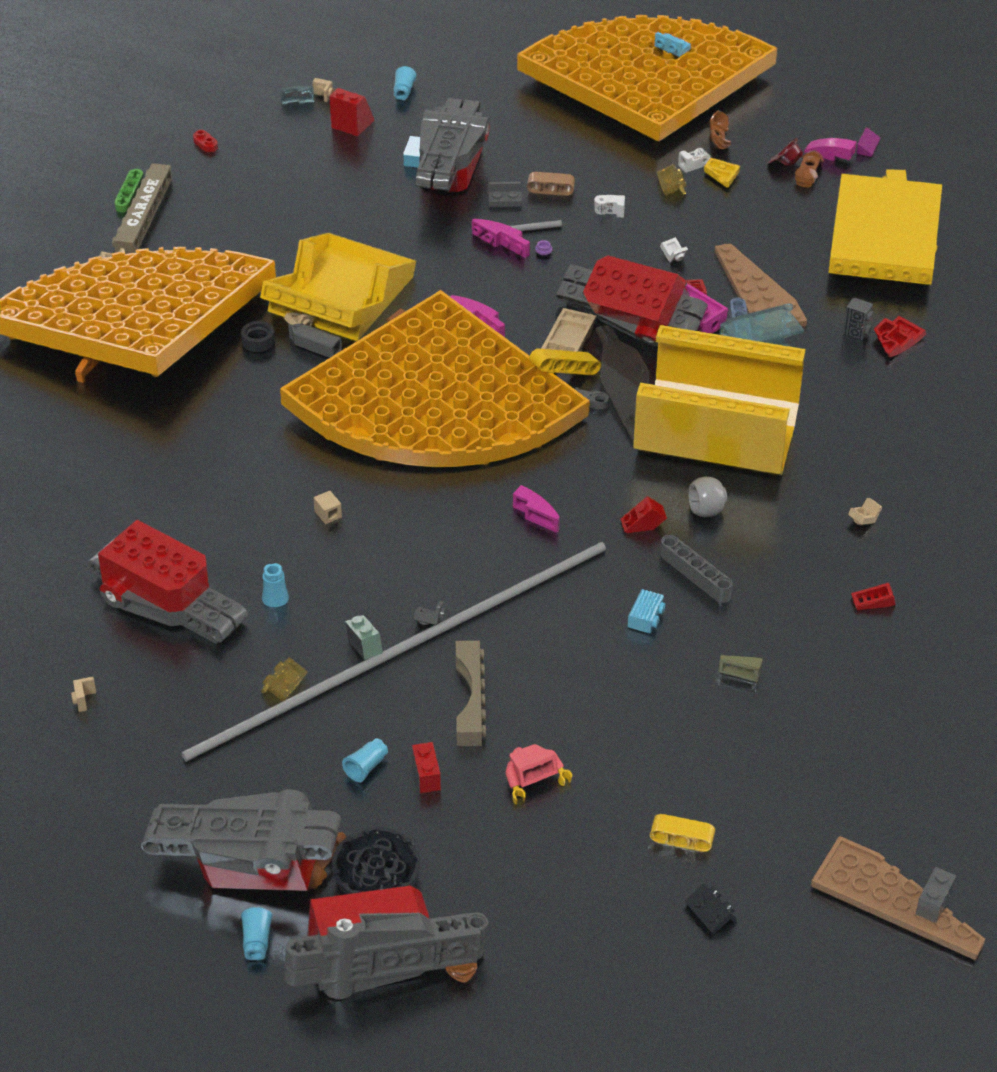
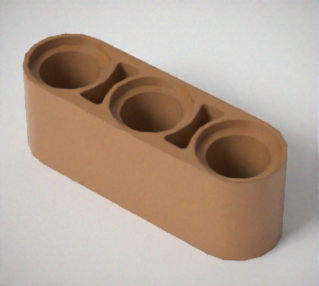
(560, 183)

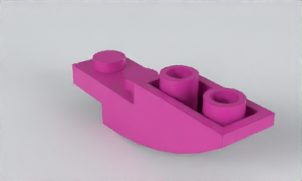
(498, 233)
(483, 312)

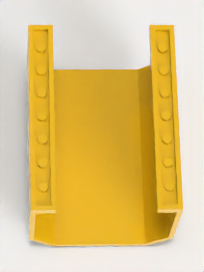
(720, 400)

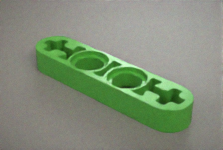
(129, 190)

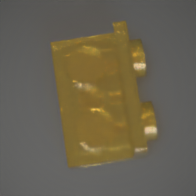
(671, 180)
(285, 679)

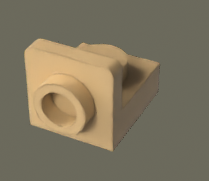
(323, 88)

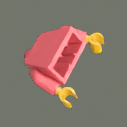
(532, 765)

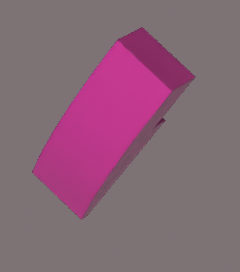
(833, 147)
(536, 508)

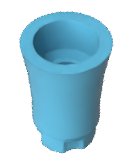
(404, 80)
(274, 586)
(364, 760)
(256, 929)

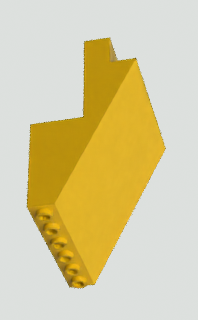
(886, 229)
(339, 284)

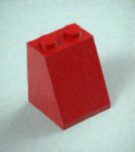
(349, 112)

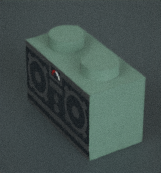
(363, 637)

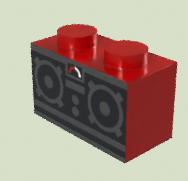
(426, 767)

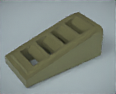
(748, 667)

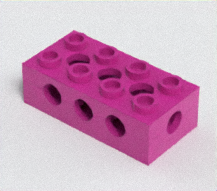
(714, 314)

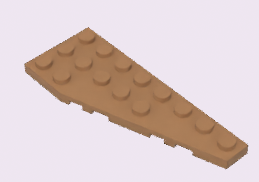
(753, 284)
(875, 886)

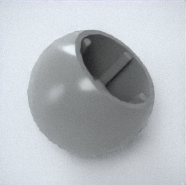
(707, 496)

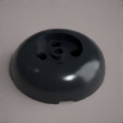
(362, 861)

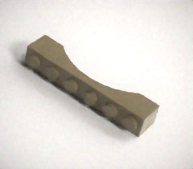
(470, 719)

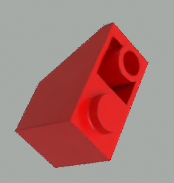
(644, 516)

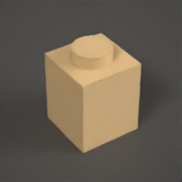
(327, 507)

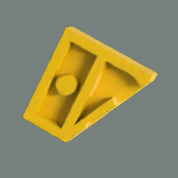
(722, 171)

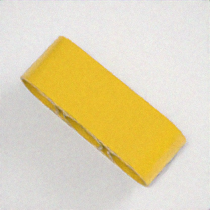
(682, 832)

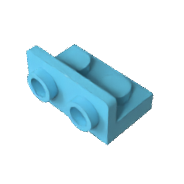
(671, 44)

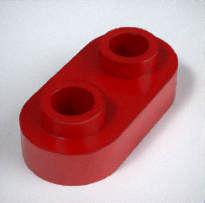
(205, 141)

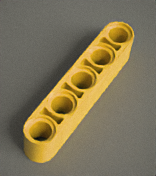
(565, 361)

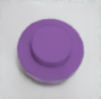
(543, 248)

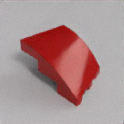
(898, 335)

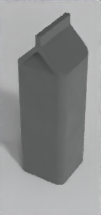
(315, 340)

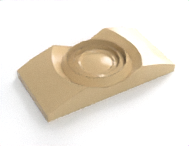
(570, 331)

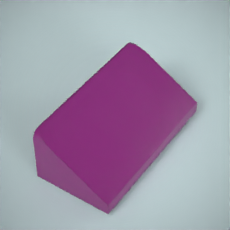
(868, 143)

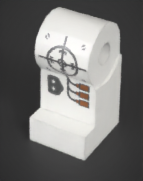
(693, 160)
(610, 205)

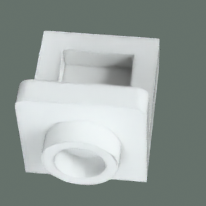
(673, 250)

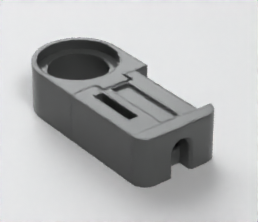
(593, 396)

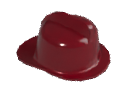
(789, 154)

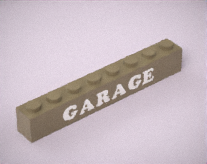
(143, 208)

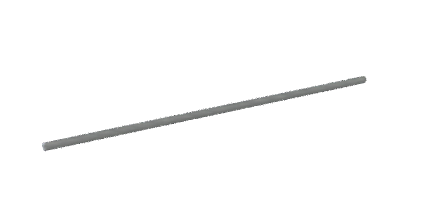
(391, 652)

